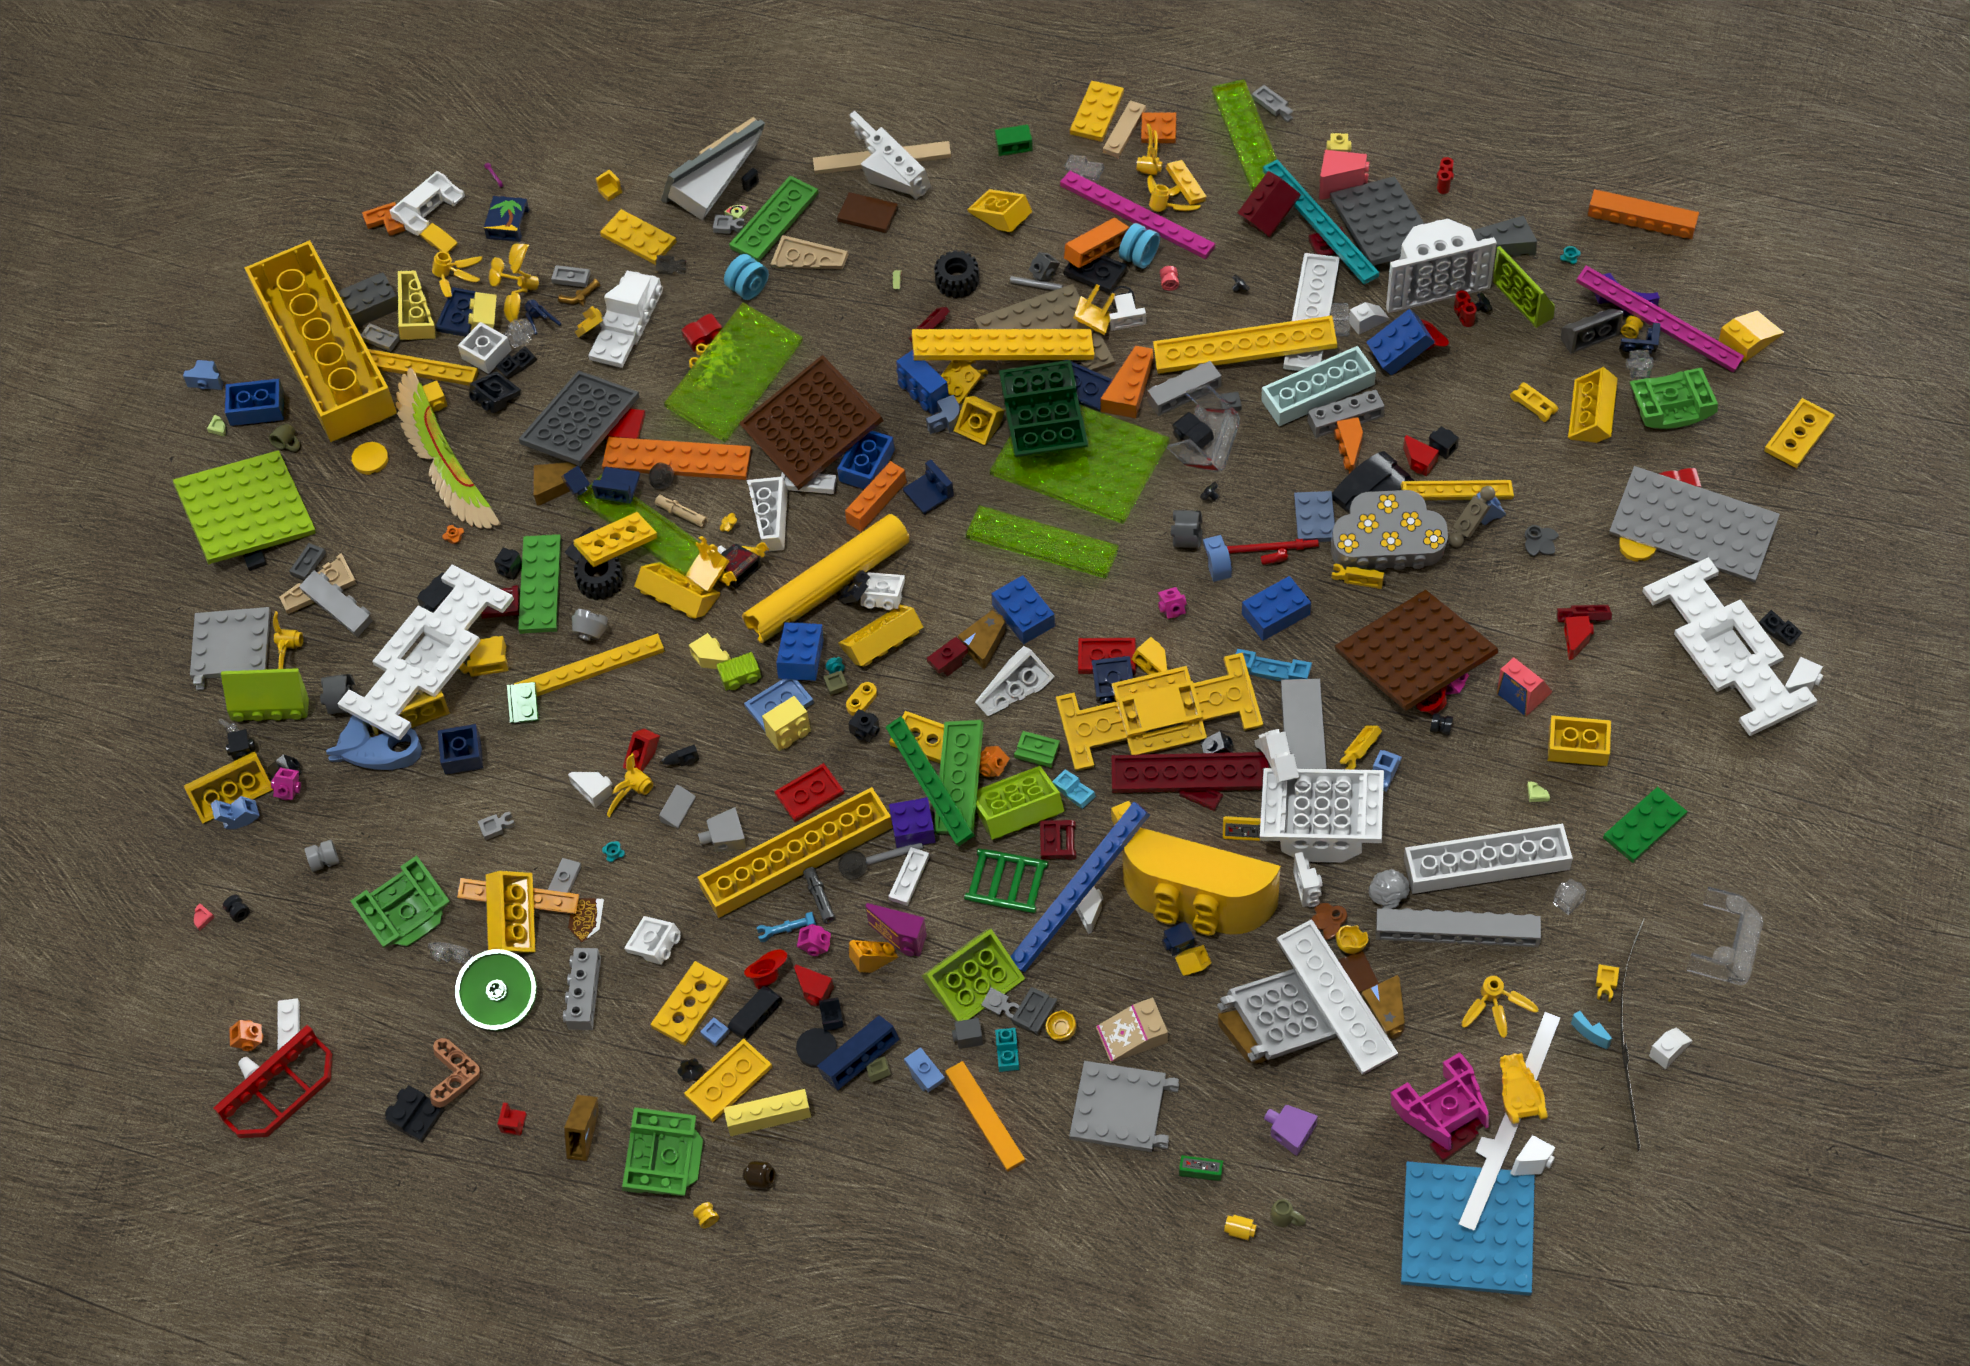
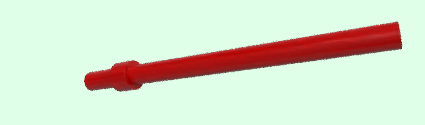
(1298, 544)

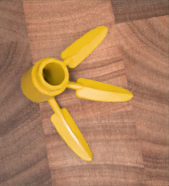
(1149, 164)
(1160, 196)
(442, 267)
(285, 639)
(635, 780)
(1491, 991)

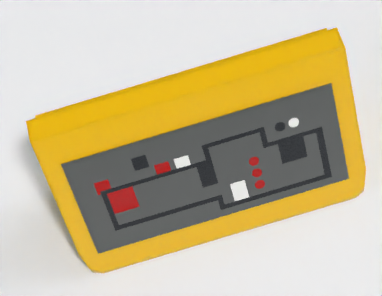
(1241, 828)

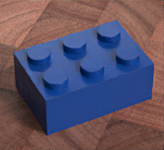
(1400, 342)
(921, 382)
(254, 402)
(866, 459)
(1276, 608)
(1023, 609)
(800, 651)

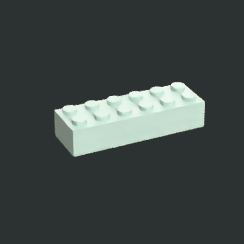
(1318, 385)

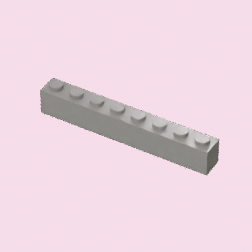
(1458, 927)

